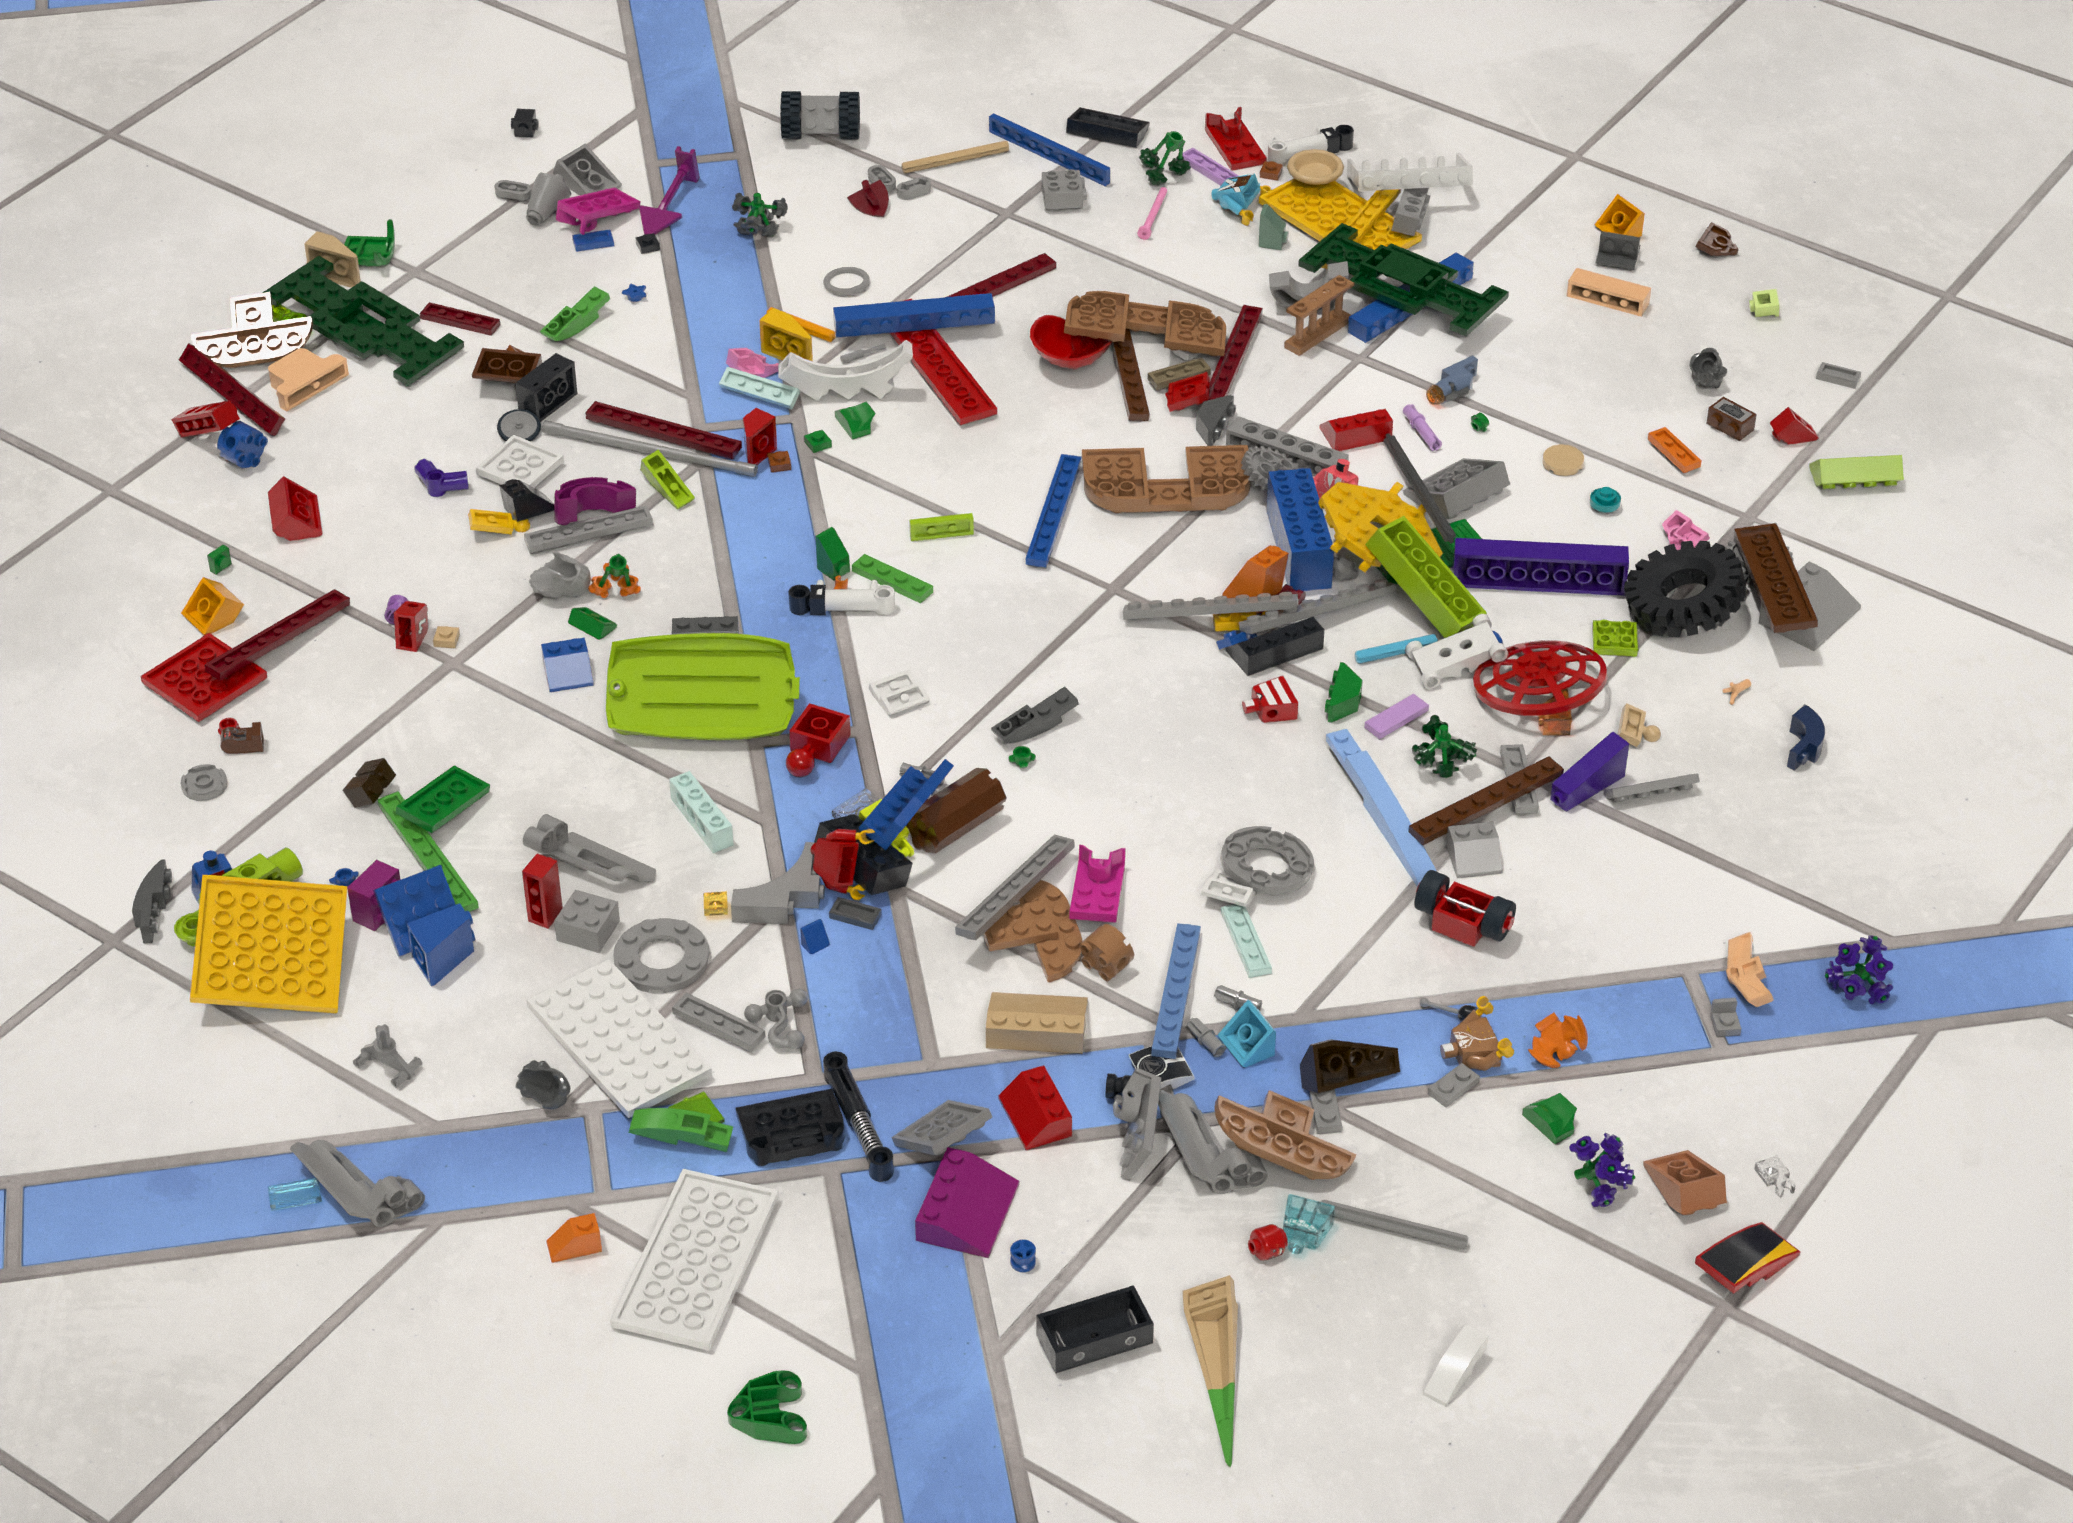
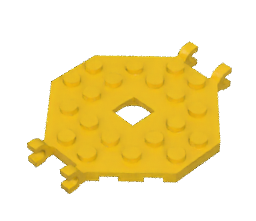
(1353, 509)

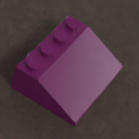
(965, 1204)

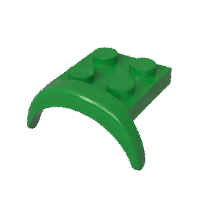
(371, 249)

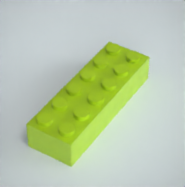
(1424, 577)

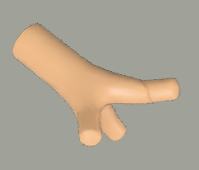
(1736, 689)

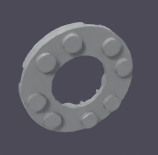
(1257, 837)
(668, 979)

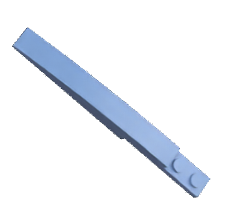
(1381, 804)

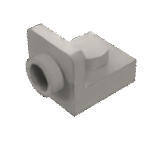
(1725, 1018)

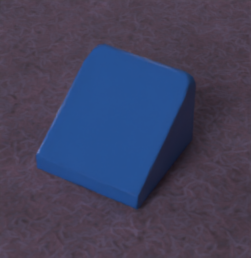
(814, 937)

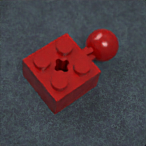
(816, 735)

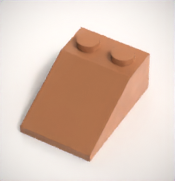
(1687, 1182)

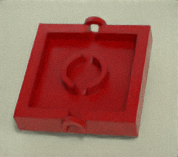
(1188, 392)

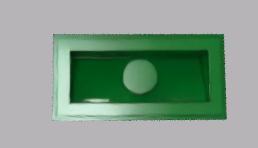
(591, 622)

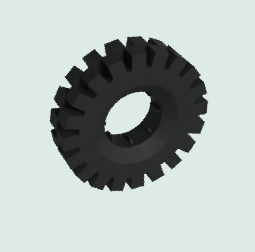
(1703, 565)

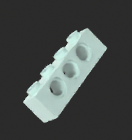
(701, 812)

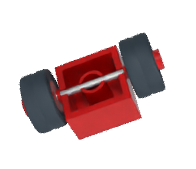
(1463, 911)

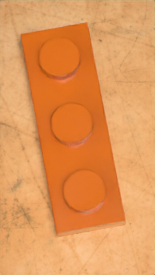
(1674, 450)

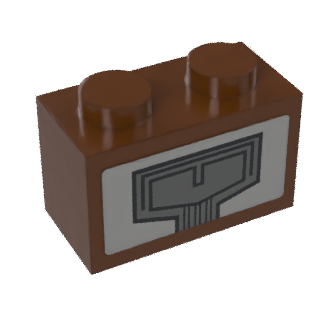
(1731, 418)

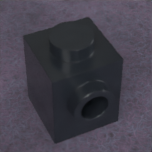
(524, 123)

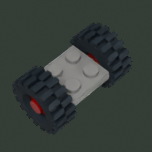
(820, 115)

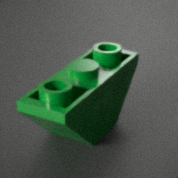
(1344, 694)

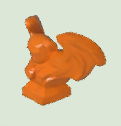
(1557, 1037)

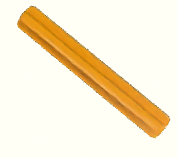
(814, 329)

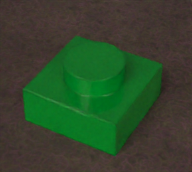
(817, 441)
(219, 559)

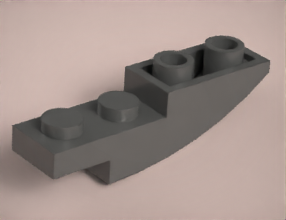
(1033, 721)
(150, 899)

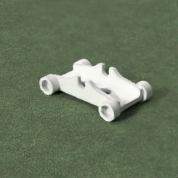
(1436, 667)

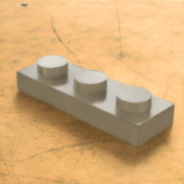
(1161, 378)

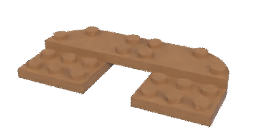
(1110, 313)
(1119, 480)

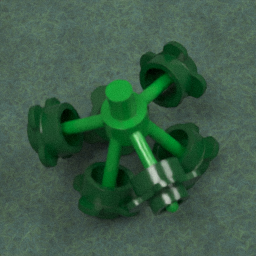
(1450, 748)

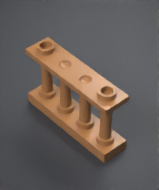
(1328, 323)

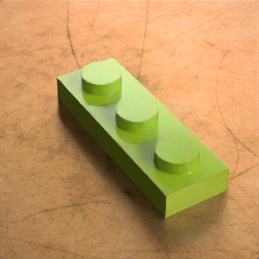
(941, 527)

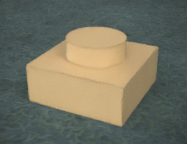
(446, 637)

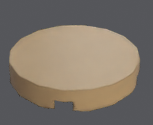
(1563, 459)

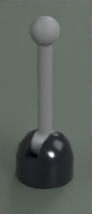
(1462, 1013)

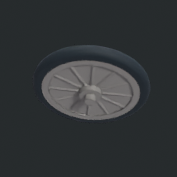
(519, 423)

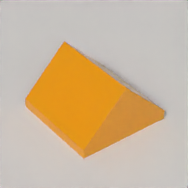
(1621, 218)

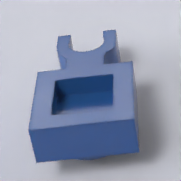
(1232, 638)

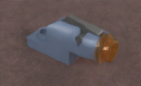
(1454, 381)

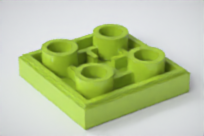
(1615, 638)

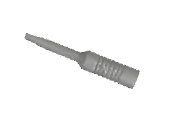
(859, 353)

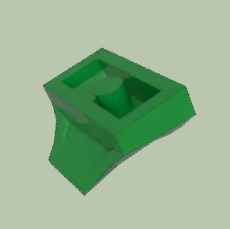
(856, 419)
(1552, 1117)

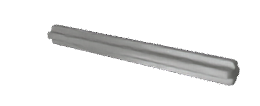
(1399, 1225)

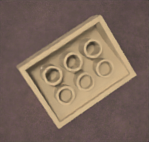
(1036, 1022)

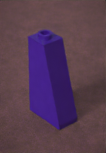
(1592, 773)

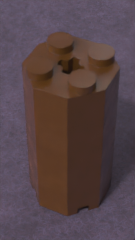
(956, 810)

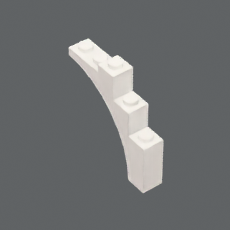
(847, 380)

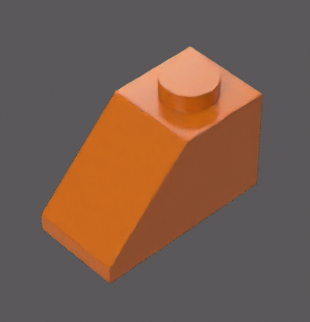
(575, 1238)

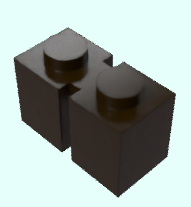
(369, 782)

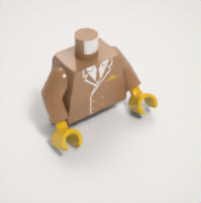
(1475, 1041)

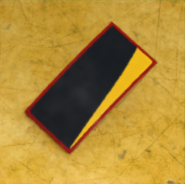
(1747, 1257)

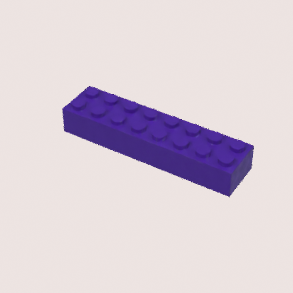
(1541, 566)

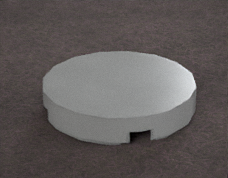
(203, 782)

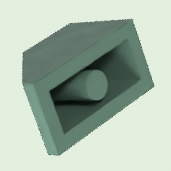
(1272, 229)

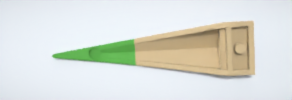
(1213, 1326)

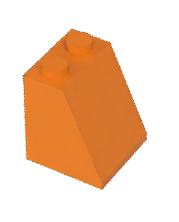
(1260, 574)

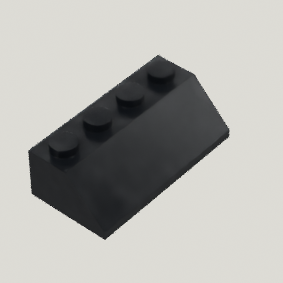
(1278, 646)

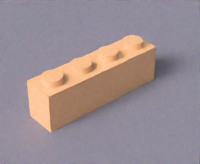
(1608, 292)

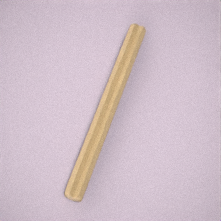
(954, 157)

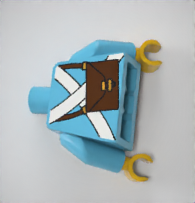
(1238, 193)

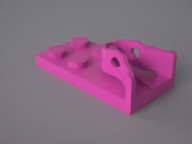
(594, 206)
(1097, 886)

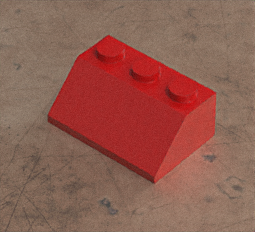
(1357, 429)
(294, 511)
(1036, 1108)

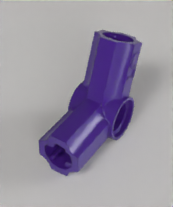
(438, 481)

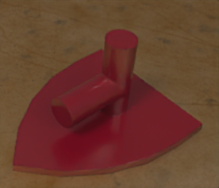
(871, 199)

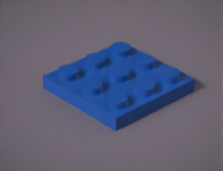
(412, 900)

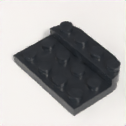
(792, 1127)

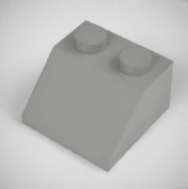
(1474, 849)

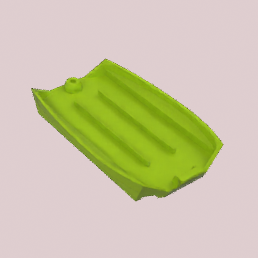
(701, 686)

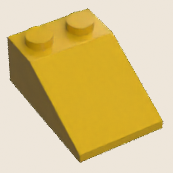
(783, 335)

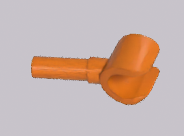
(840, 584)

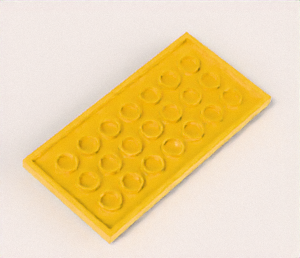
(1325, 206)

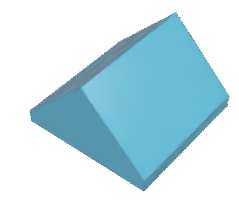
(1249, 1036)

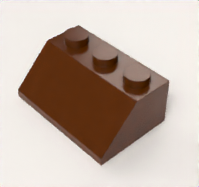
(504, 365)

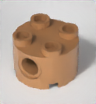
(1106, 951)

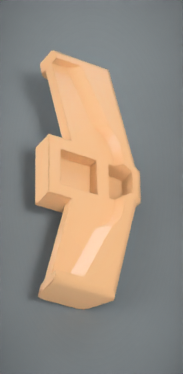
(1747, 971)

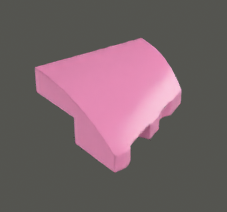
(1681, 529)

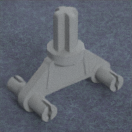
(384, 1050)

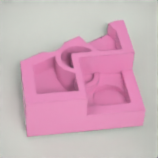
(750, 362)

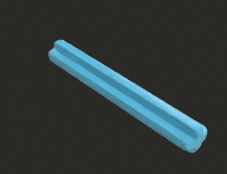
(1391, 649)

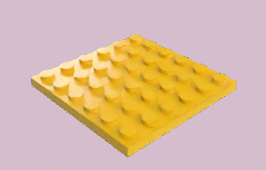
(269, 944)

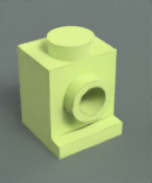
(1764, 303)

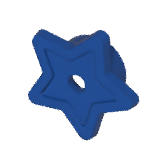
(635, 293)
(344, 877)

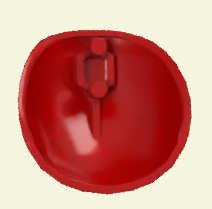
(1064, 349)

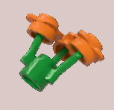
(616, 567)

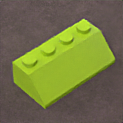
(1857, 470)

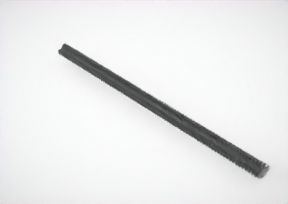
(1419, 488)

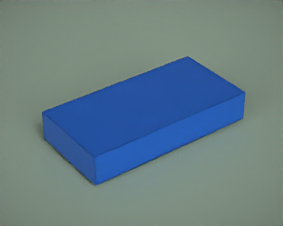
(593, 240)

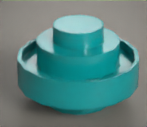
(1605, 499)

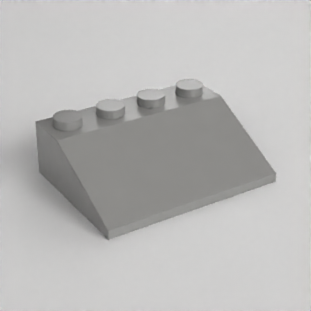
(1464, 485)
(1829, 601)

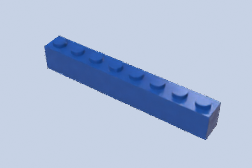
(914, 315)
(1381, 316)

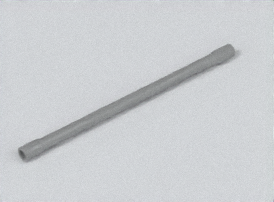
(562, 430)

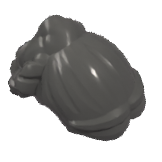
(1707, 368)
(543, 1084)

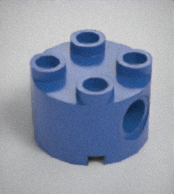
(241, 444)

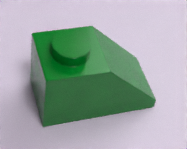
(831, 554)

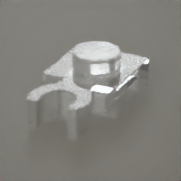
(1775, 1173)

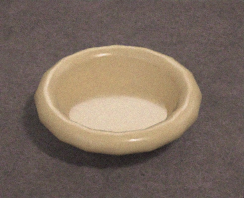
(1315, 166)

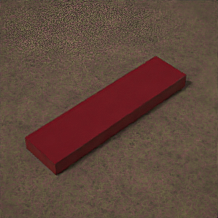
(460, 318)

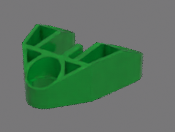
(761, 1409)

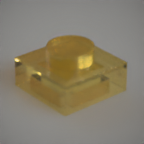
(715, 903)

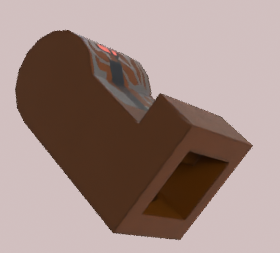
(243, 739)

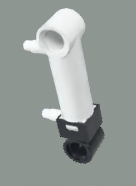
(1326, 139)
(819, 599)

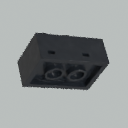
(547, 386)

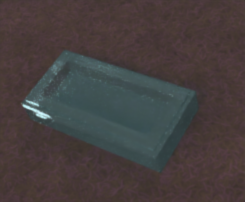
(294, 1194)

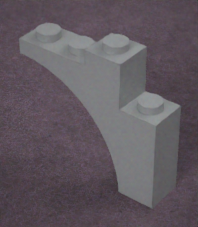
(777, 899)

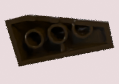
(1345, 1063)

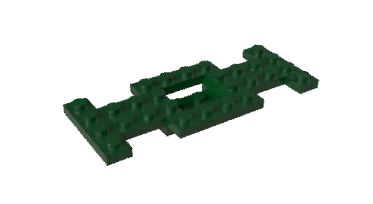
(1428, 280)
(341, 319)

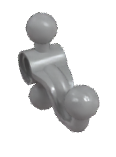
(776, 1010)

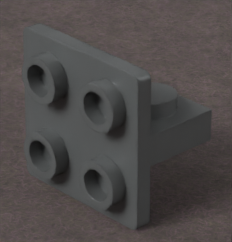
(1618, 250)

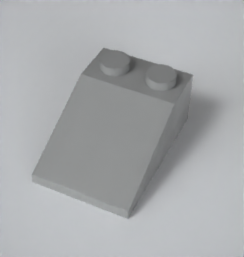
(585, 172)

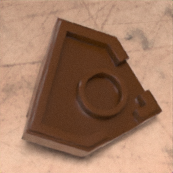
(1717, 241)

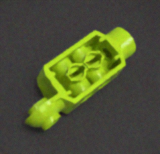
(280, 867)

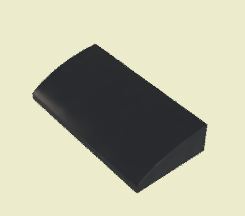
(1107, 127)

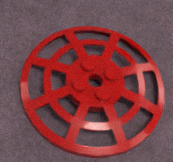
(1540, 670)

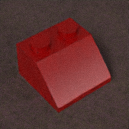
(759, 435)

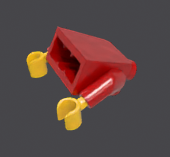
(836, 860)

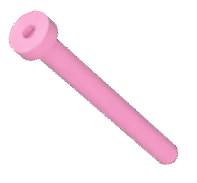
(1144, 231)

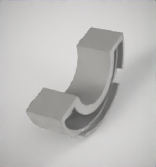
(1289, 291)

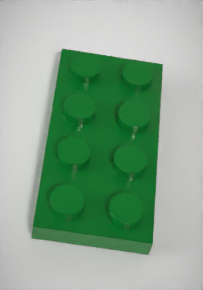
(442, 799)

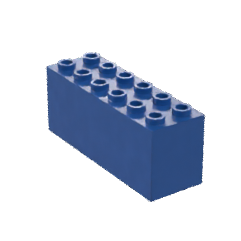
(1300, 529)

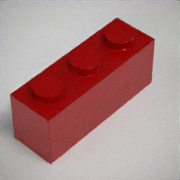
(542, 890)

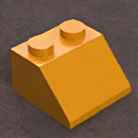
(211, 606)

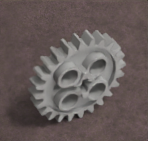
(1259, 462)

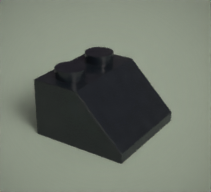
(524, 500)

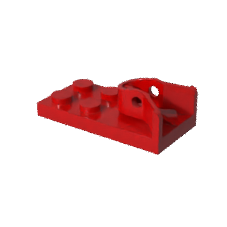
(1234, 141)

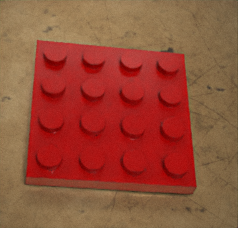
(193, 690)

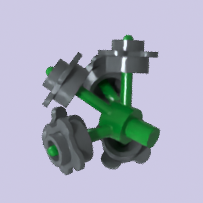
(759, 215)

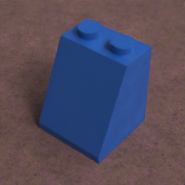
(441, 941)

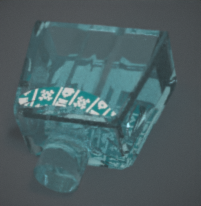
(1306, 1223)

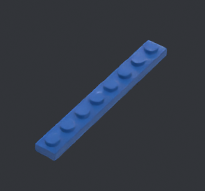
(1049, 149)
(1053, 510)

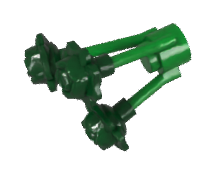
(1149, 158)

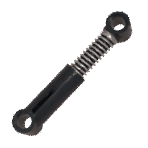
(858, 1115)

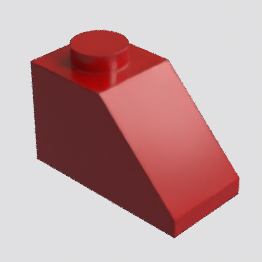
(1792, 428)

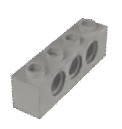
(1411, 211)

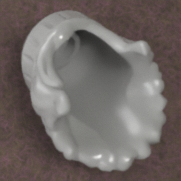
(561, 577)

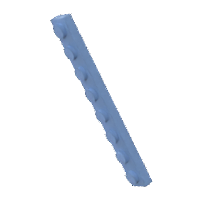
(1176, 991)

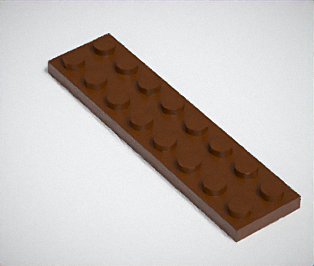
(1775, 578)

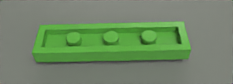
(887, 575)

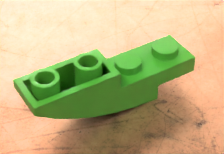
(575, 319)
(678, 1124)

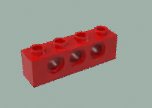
(205, 418)

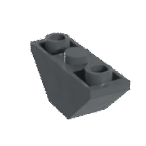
(1213, 417)

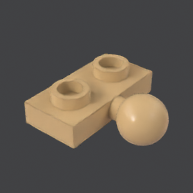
(1632, 726)

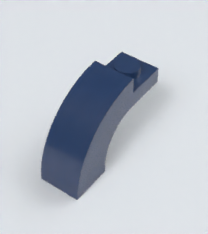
(1811, 731)

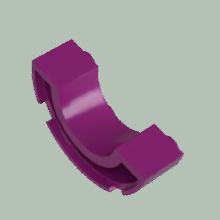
(591, 494)

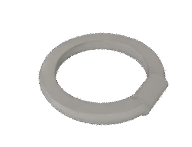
(846, 291)

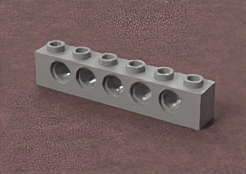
(1301, 451)

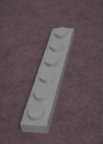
(588, 529)

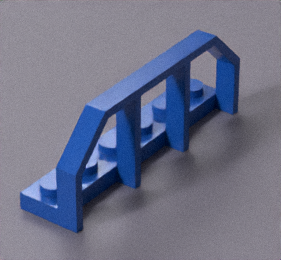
(902, 803)

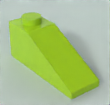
(665, 479)

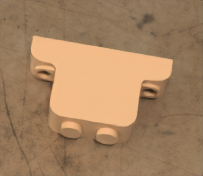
(304, 375)

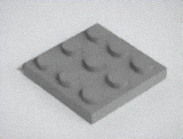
(942, 1127)

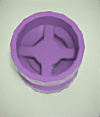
(393, 604)

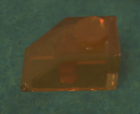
(1556, 723)

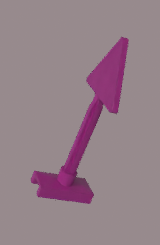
(659, 218)

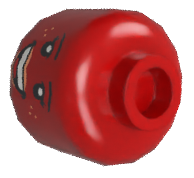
(1267, 1242)

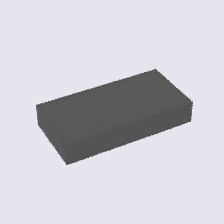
(855, 913)

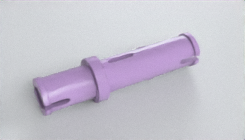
(1418, 422)

